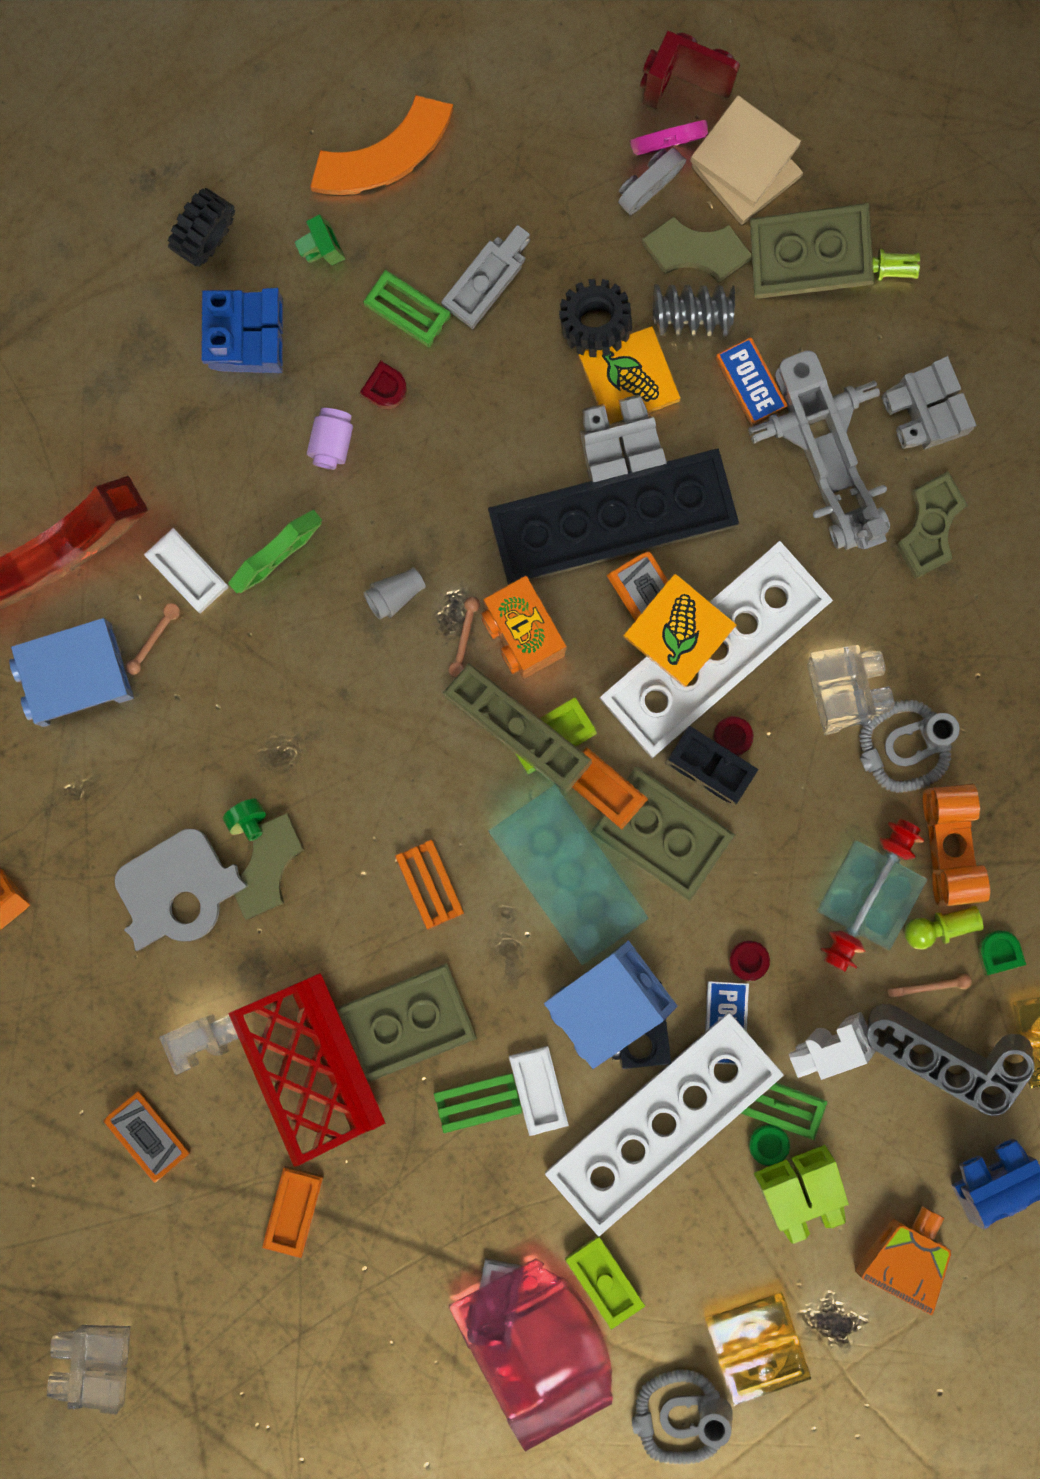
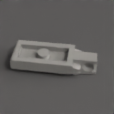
(487, 277)

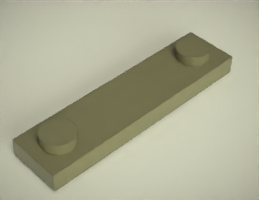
(517, 728)

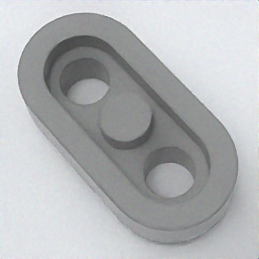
(661, 171)

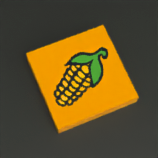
(631, 371)
(679, 630)

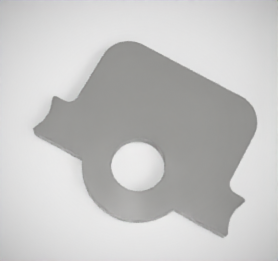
(173, 867)

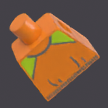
(909, 1261)

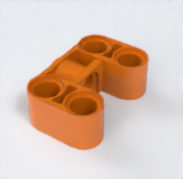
(950, 812)

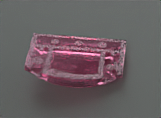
(537, 1351)

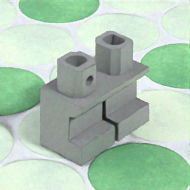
(932, 404)
(637, 439)

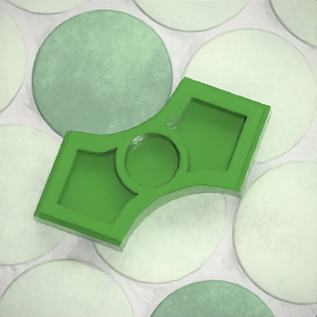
(267, 559)

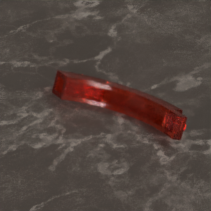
(71, 541)

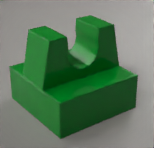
(320, 242)

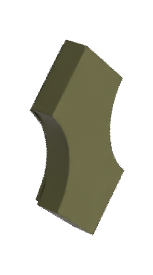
(679, 247)
(936, 507)
(268, 861)

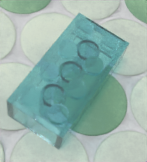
(568, 875)

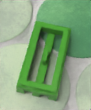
(433, 326)
(444, 1111)
(815, 1117)

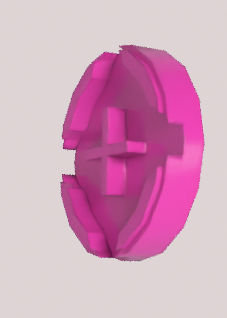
(669, 137)

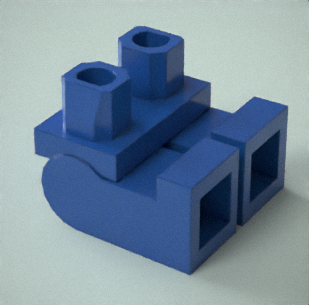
(242, 330)
(1002, 1191)

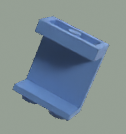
(70, 671)
(610, 1005)

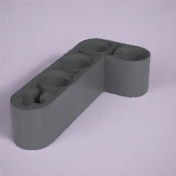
(946, 1053)

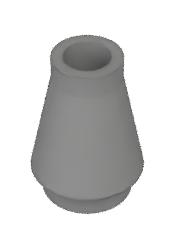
(392, 593)

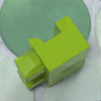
(822, 1196)

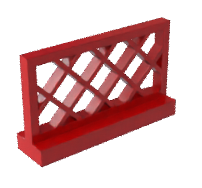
(337, 1060)

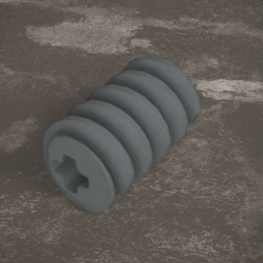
(693, 309)

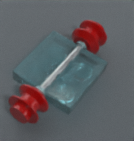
(872, 895)

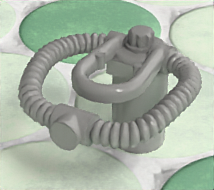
(938, 732)
(713, 1425)

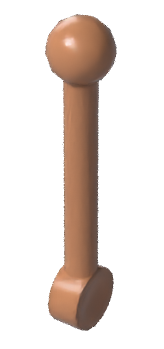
(471, 605)
(171, 612)
(962, 981)

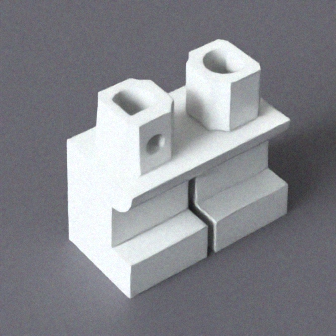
(834, 1053)

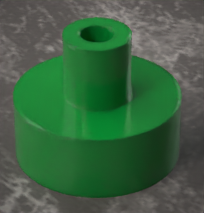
(245, 818)

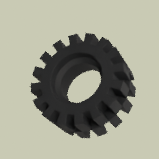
(201, 227)
(590, 299)

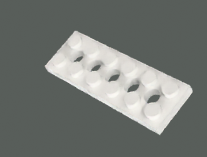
(744, 651)
(664, 1152)

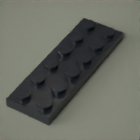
(613, 517)

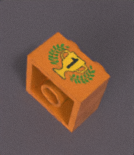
(524, 628)

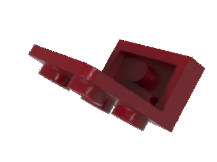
(691, 62)

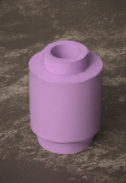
(330, 438)

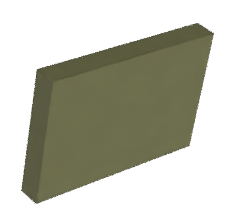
(812, 251)
(667, 837)
(406, 1022)

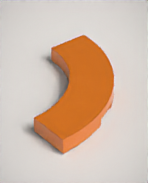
(390, 158)

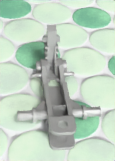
(830, 455)

